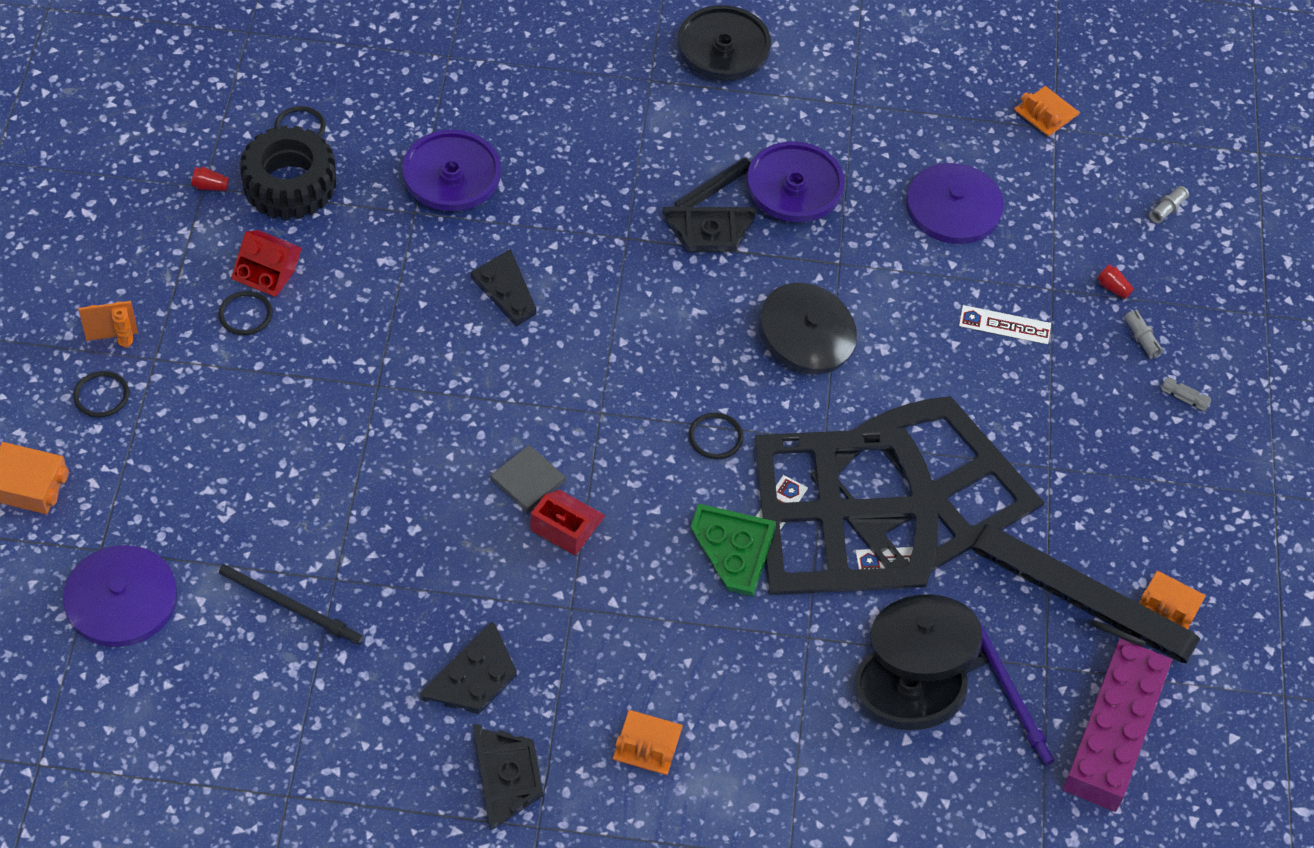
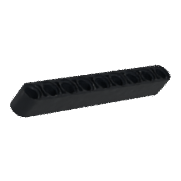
(1085, 593)

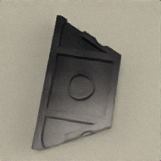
(710, 227)
(474, 674)
(507, 773)

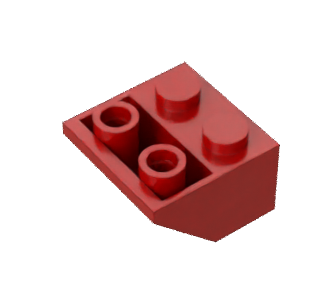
(265, 262)
(564, 521)

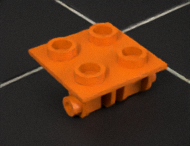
(1046, 110)
(109, 321)
(1172, 599)
(647, 742)

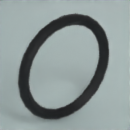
(302, 108)
(251, 331)
(106, 413)
(716, 415)
(1116, 632)

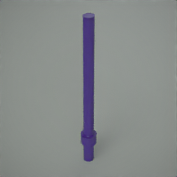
(1035, 737)

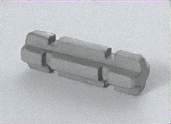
(1186, 393)

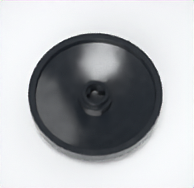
(724, 42)
(807, 328)
(926, 637)
(907, 702)

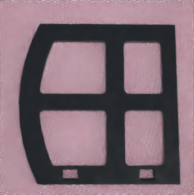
(988, 462)
(833, 510)

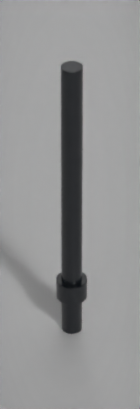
(335, 627)

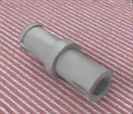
(1169, 204)
(1143, 334)

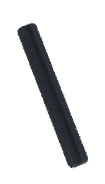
(714, 184)

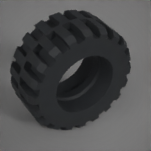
(283, 149)

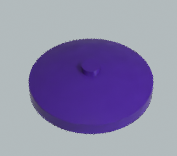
(451, 170)
(795, 181)
(954, 203)
(120, 596)

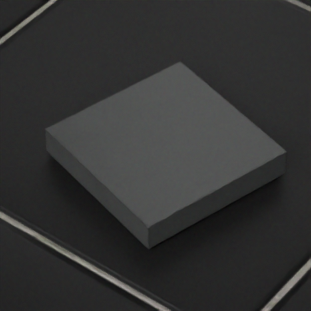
(528, 478)

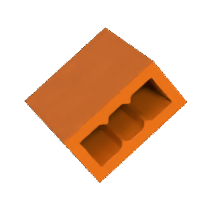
(30, 477)

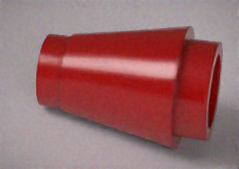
(209, 180)
(1115, 282)

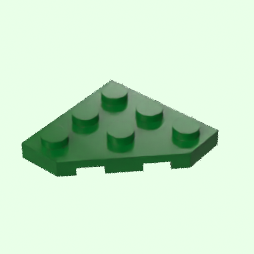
(734, 545)

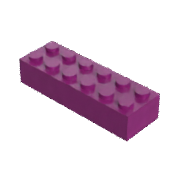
(1117, 725)

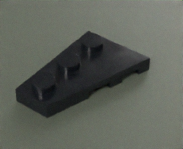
(506, 287)

